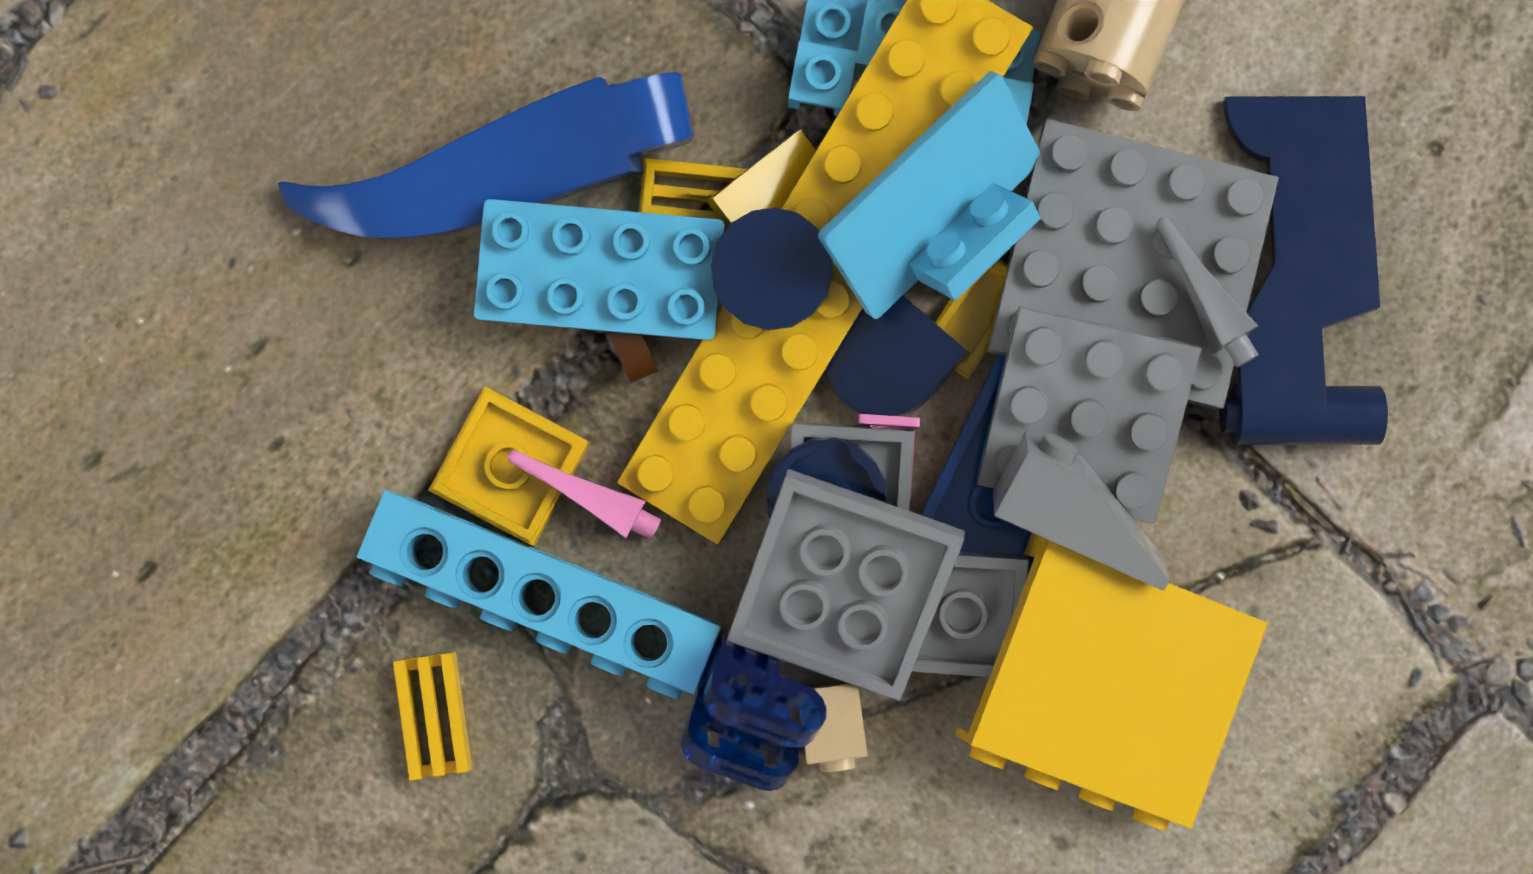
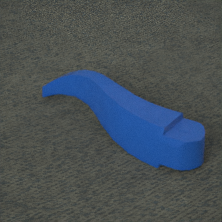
(529, 156)

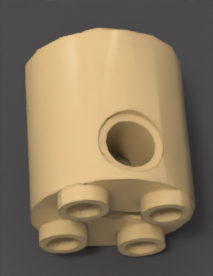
(1106, 47)

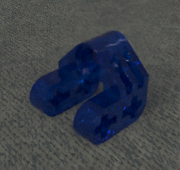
(750, 711)

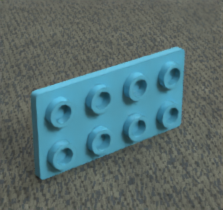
(941, 205)
(597, 269)

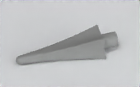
(1220, 315)

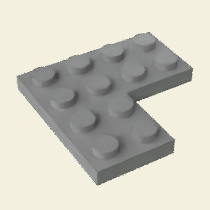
(981, 586)

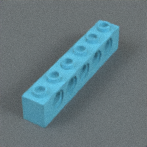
(404, 521)

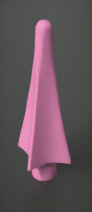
(612, 507)

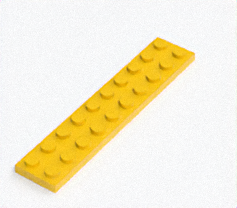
(754, 381)

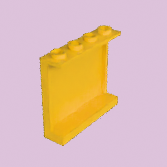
(1114, 686)

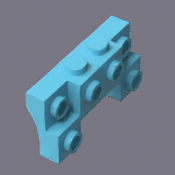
(842, 39)

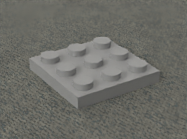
(1100, 389)
(845, 584)

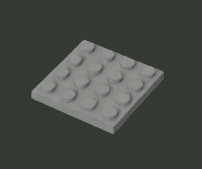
(1101, 247)

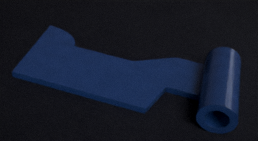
(1318, 274)

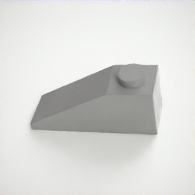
(1064, 500)

